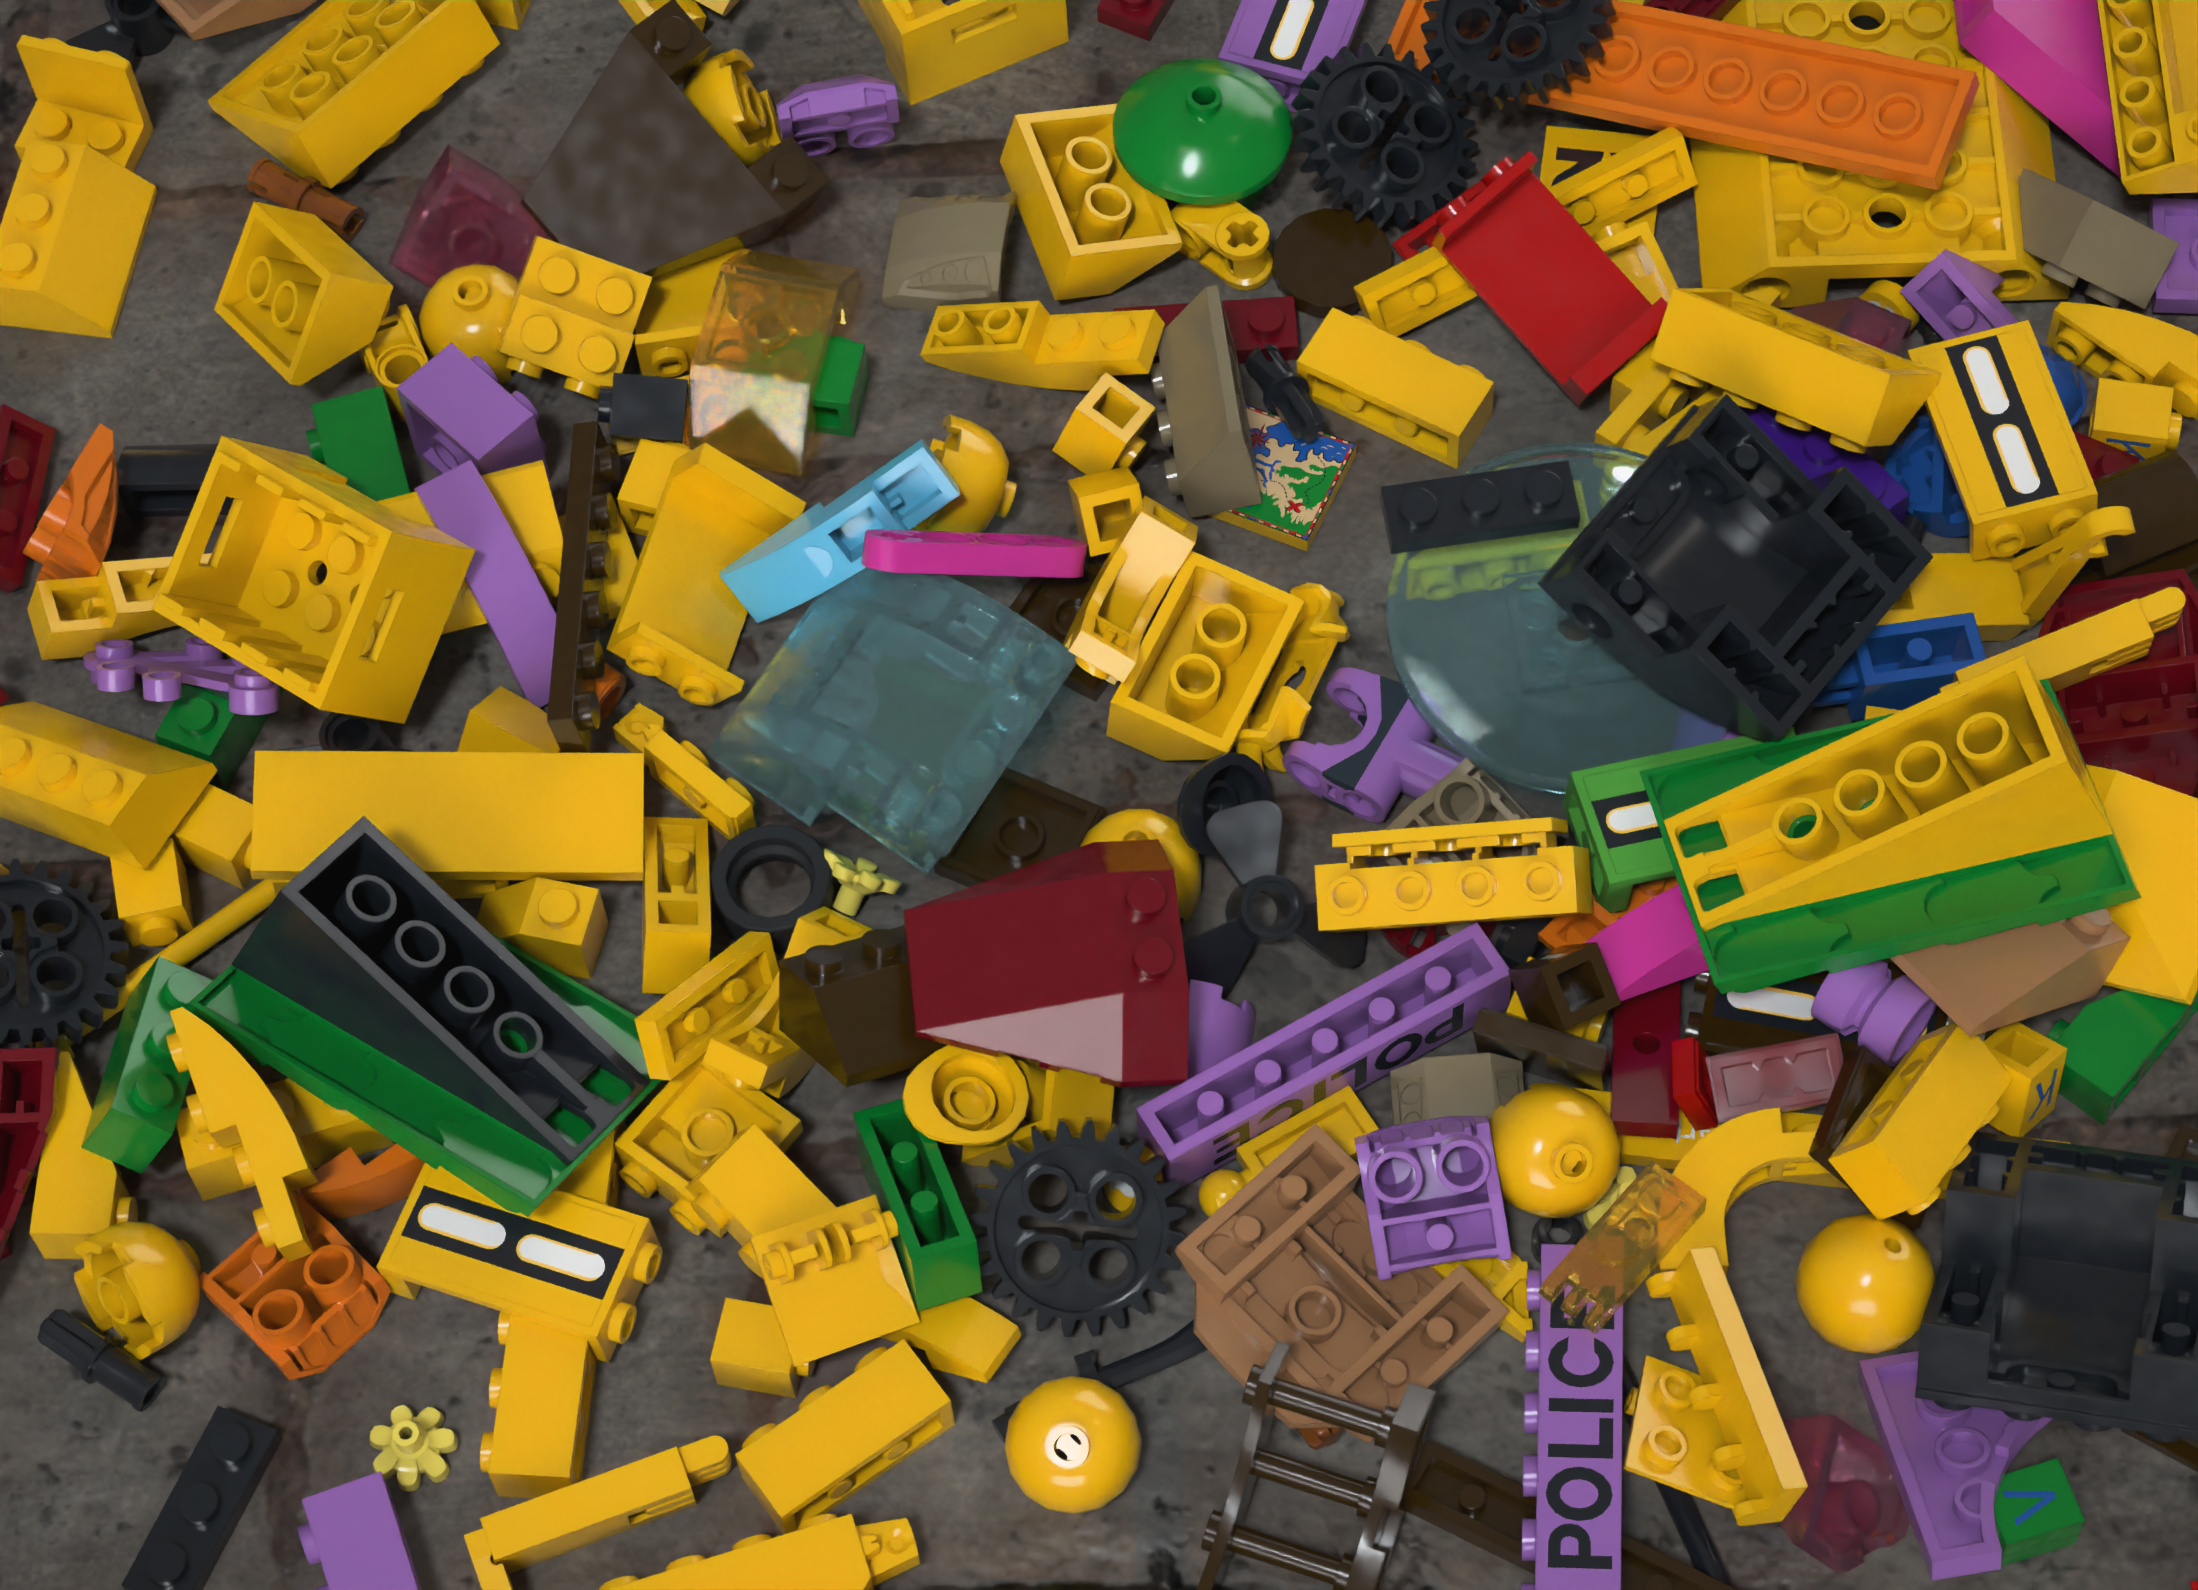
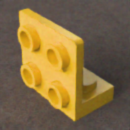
(84, 100)

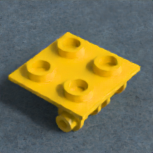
(835, 1279)
(1675, 1441)

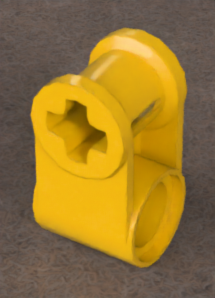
(1226, 242)
(394, 356)

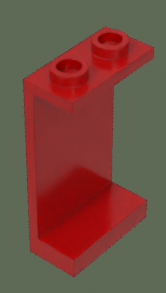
(1547, 279)

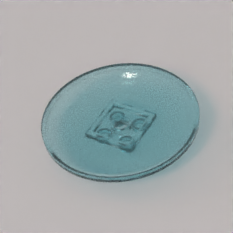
(1487, 653)

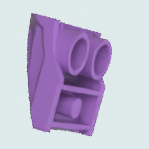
(851, 104)
(1432, 1194)

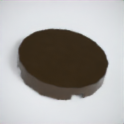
(1325, 257)

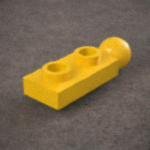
(1338, 1115)

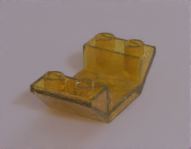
(764, 357)

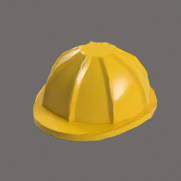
(966, 1097)

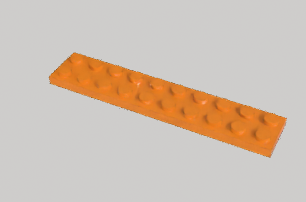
(1759, 92)

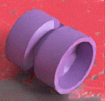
(1880, 1009)

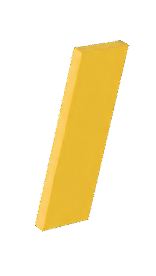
(456, 811)

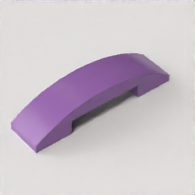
(497, 576)

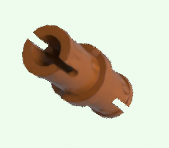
(305, 196)

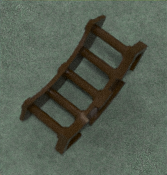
(1376, 1500)

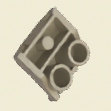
(948, 251)
(1462, 798)
(1454, 1086)

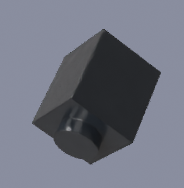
(644, 407)

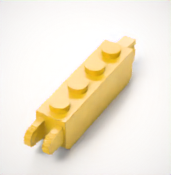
(820, 1555)

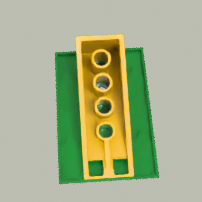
(1889, 834)

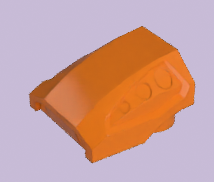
(81, 516)
(300, 1309)

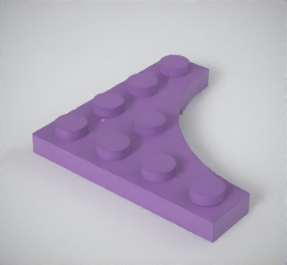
(1943, 1465)

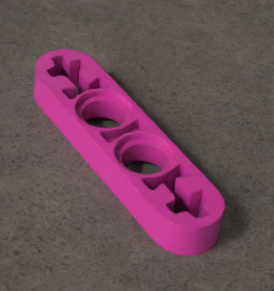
(973, 553)

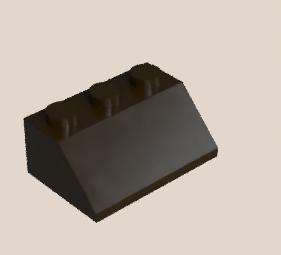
(853, 1007)

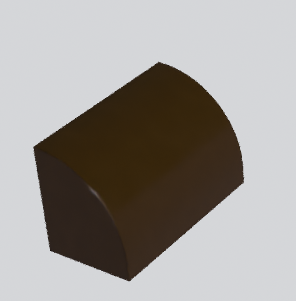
(2162, 507)

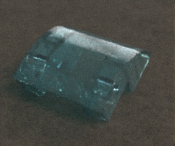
(895, 708)

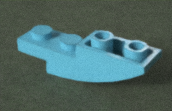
(828, 541)

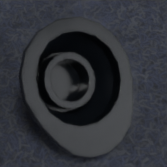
(1216, 786)

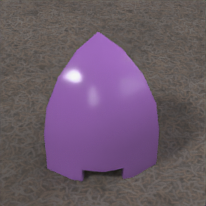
(1216, 1027)

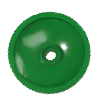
(1202, 131)

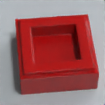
(1691, 1083)

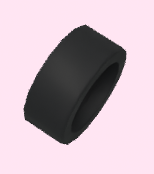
(762, 846)

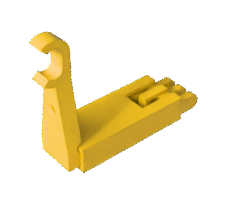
(2008, 591)
(2091, 644)
(593, 1510)

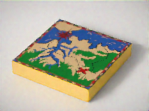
(1294, 481)

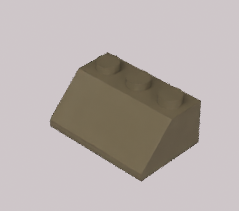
(1204, 410)

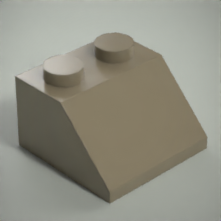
(2091, 242)

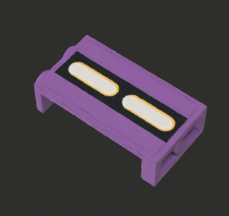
(1289, 38)

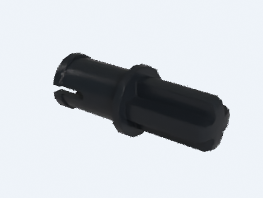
(1285, 393)
(101, 1359)

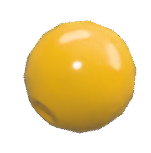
(1864, 1283)

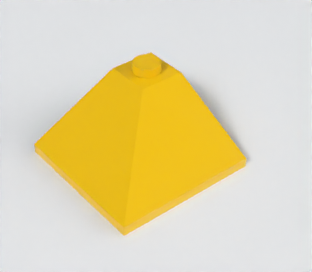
(2161, 848)

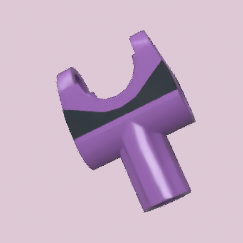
(1384, 758)

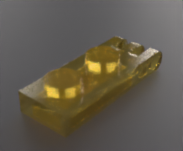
(1624, 1245)

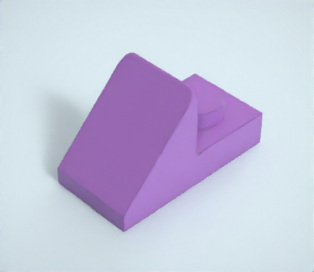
(1957, 296)

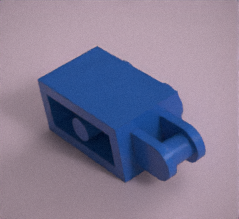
(1904, 664)

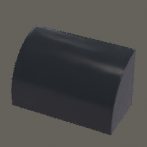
(164, 478)

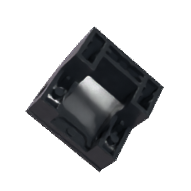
(1735, 572)
(2067, 1288)

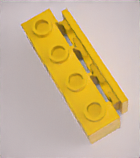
(1454, 891)

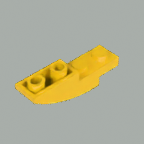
(2128, 348)
(1041, 350)
(1646, 394)
(240, 1108)

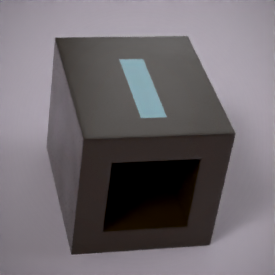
(1565, 986)

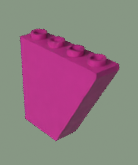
(2051, 59)

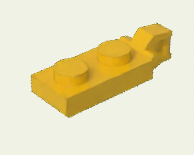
(686, 773)

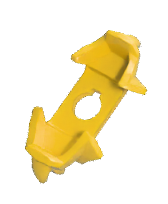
(1282, 709)

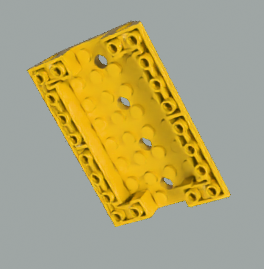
(1807, 223)

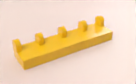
(1732, 1387)

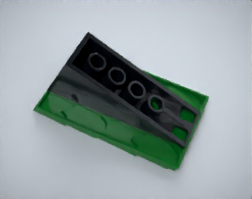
(428, 1024)

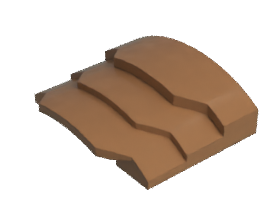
(1300, 1269)

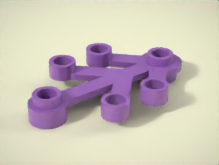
(118, 666)

